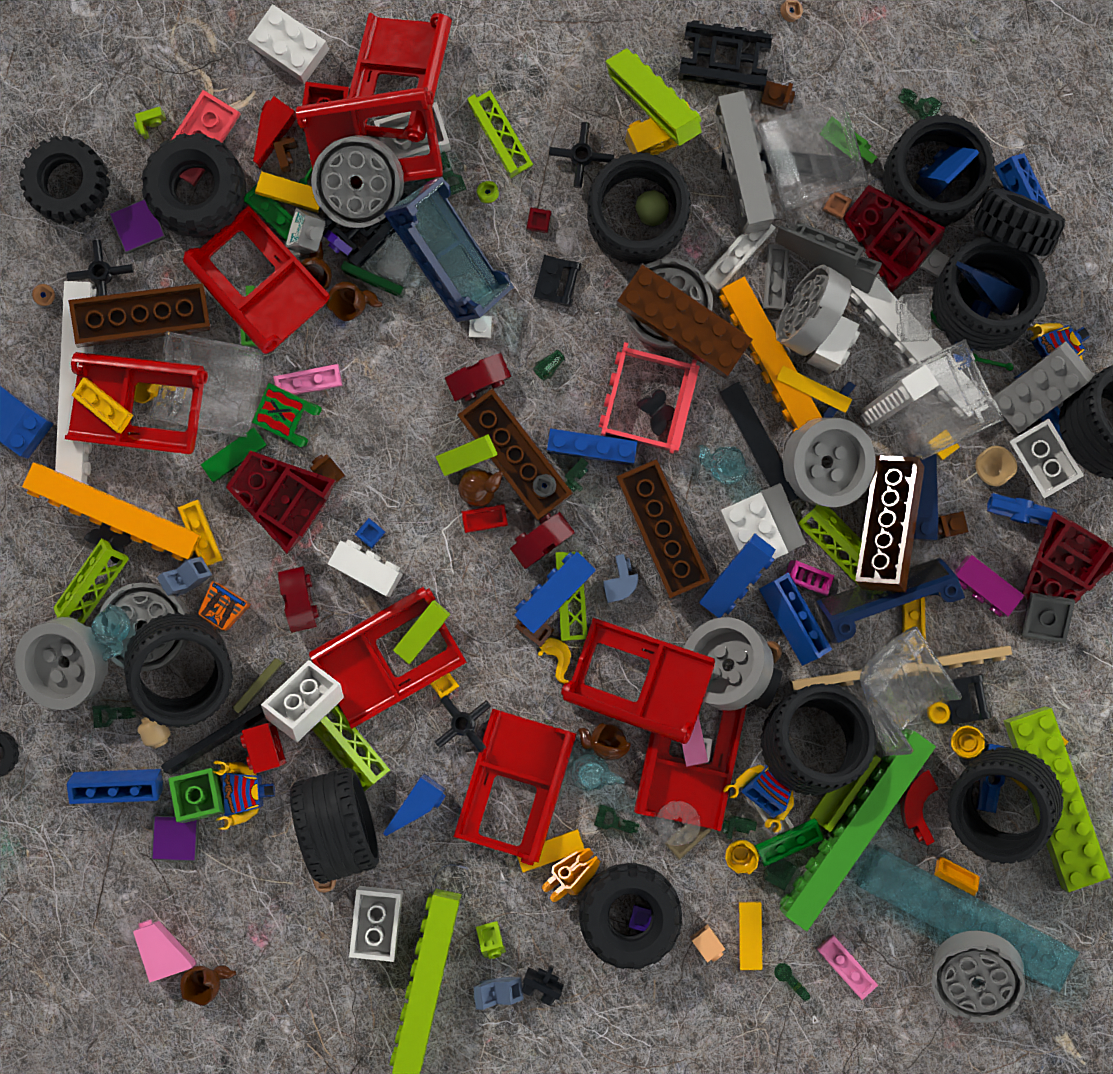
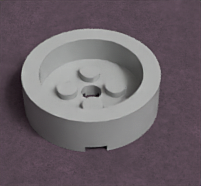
(376, 168)
(685, 278)
(814, 310)
(850, 458)
(144, 603)
(733, 640)
(49, 680)
(983, 957)

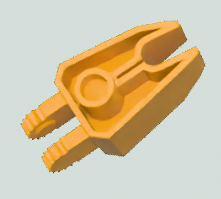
(572, 873)

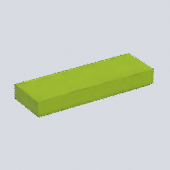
(466, 455)
(421, 632)

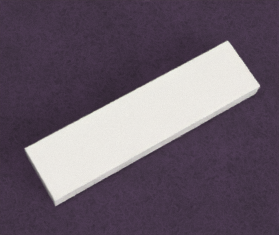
(735, 258)

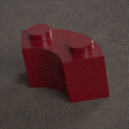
(473, 379)
(542, 540)
(296, 593)

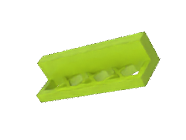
(492, 134)
(843, 537)
(86, 577)
(563, 610)
(345, 750)
(835, 803)

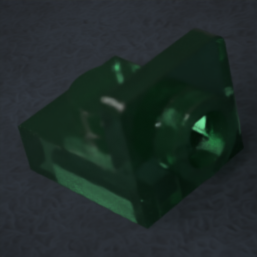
(578, 471)
(742, 824)

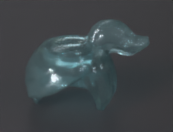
(725, 464)
(111, 629)
(593, 773)

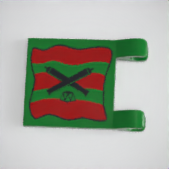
(282, 412)

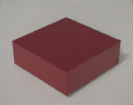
(538, 220)

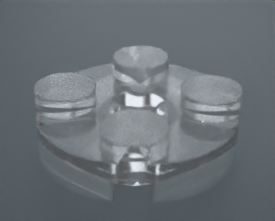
(665, 826)

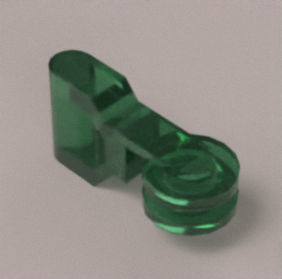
(908, 96)
(457, 187)
(112, 715)
(629, 826)
(784, 973)

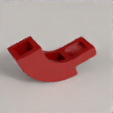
(913, 802)

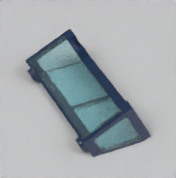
(447, 252)

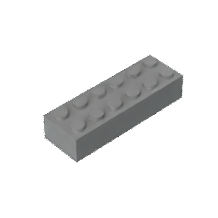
(744, 162)

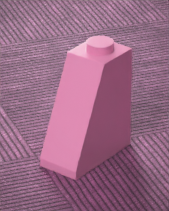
(161, 951)

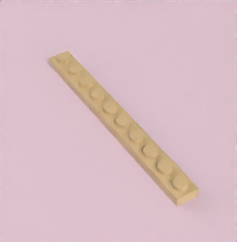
(953, 660)

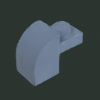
(185, 578)
(620, 587)
(498, 991)

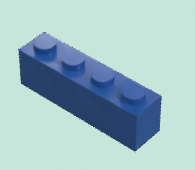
(592, 447)
(737, 576)
(554, 592)
(795, 619)
(115, 786)

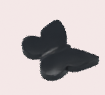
(657, 410)
(116, 540)

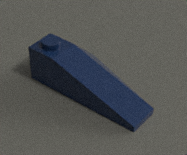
(992, 290)
(927, 516)

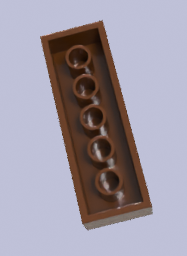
(139, 315)
(683, 321)
(516, 452)
(890, 524)
(662, 529)

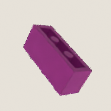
(988, 586)

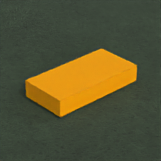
(957, 875)

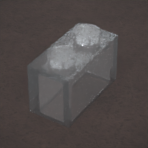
(396, 261)
(914, 317)

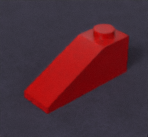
(273, 125)

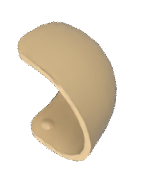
(996, 465)

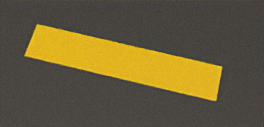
(814, 389)

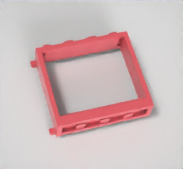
(682, 405)

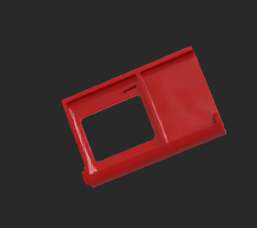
(401, 50)
(346, 117)
(274, 306)
(119, 379)
(362, 670)
(670, 691)
(527, 754)
(700, 785)

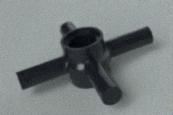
(581, 146)
(97, 264)
(469, 730)

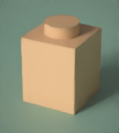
(708, 944)

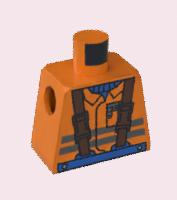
(222, 607)

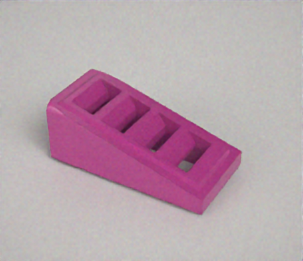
(793, 568)

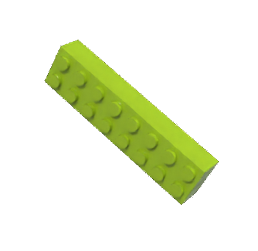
(1074, 841)
(424, 989)

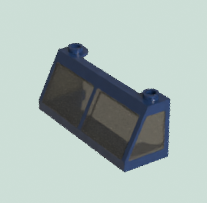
(844, 608)

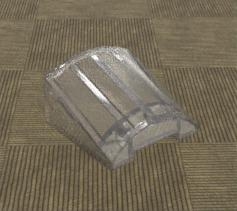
(812, 152)
(230, 389)
(952, 409)
(901, 684)

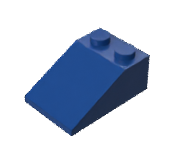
(945, 169)
(20, 425)
(420, 801)

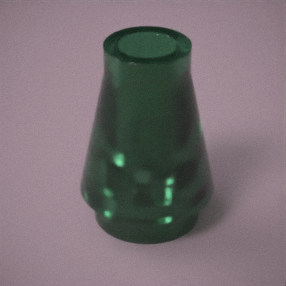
(548, 365)

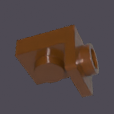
(777, 95)
(284, 156)
(327, 467)
(952, 525)
(539, 636)

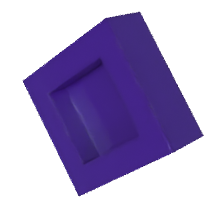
(336, 243)
(640, 918)

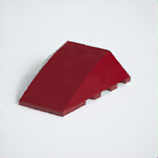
(892, 234)
(280, 496)
(1068, 560)

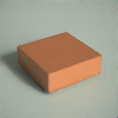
(837, 205)

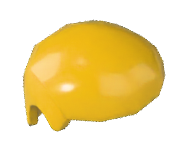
(967, 742)
(742, 857)

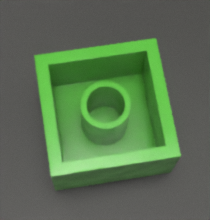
(197, 795)

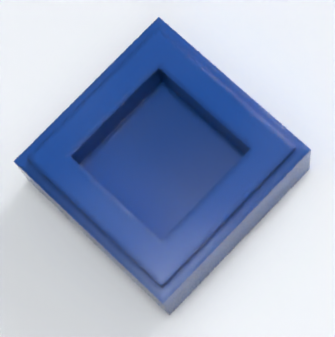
(370, 533)

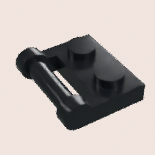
(550, 278)
(961, 709)

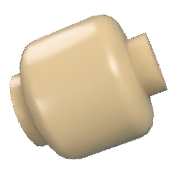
(153, 734)

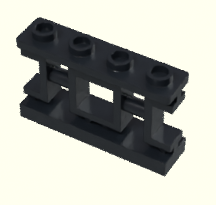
(723, 73)
(376, 235)

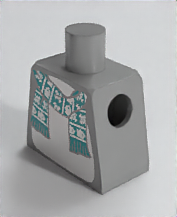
(305, 232)

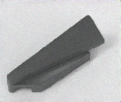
(831, 251)

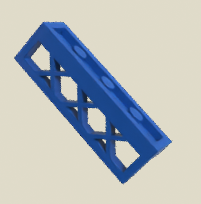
(1018, 179)

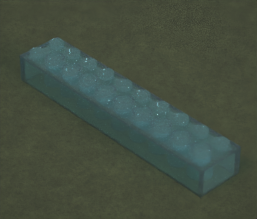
(959, 912)

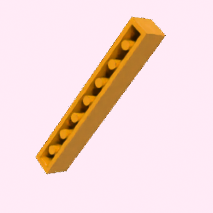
(767, 351)
(111, 511)

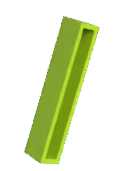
(654, 96)

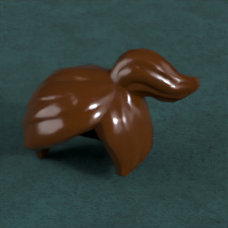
(318, 267)
(349, 302)
(479, 486)
(606, 741)
(203, 984)

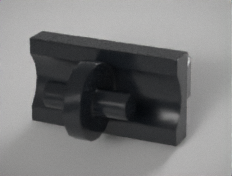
(544, 982)

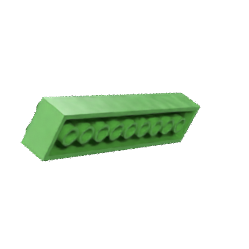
(854, 832)

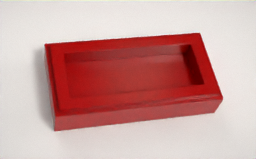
(484, 518)

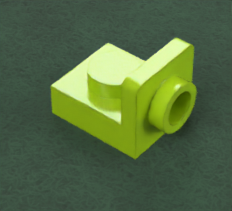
(151, 118)
(490, 940)

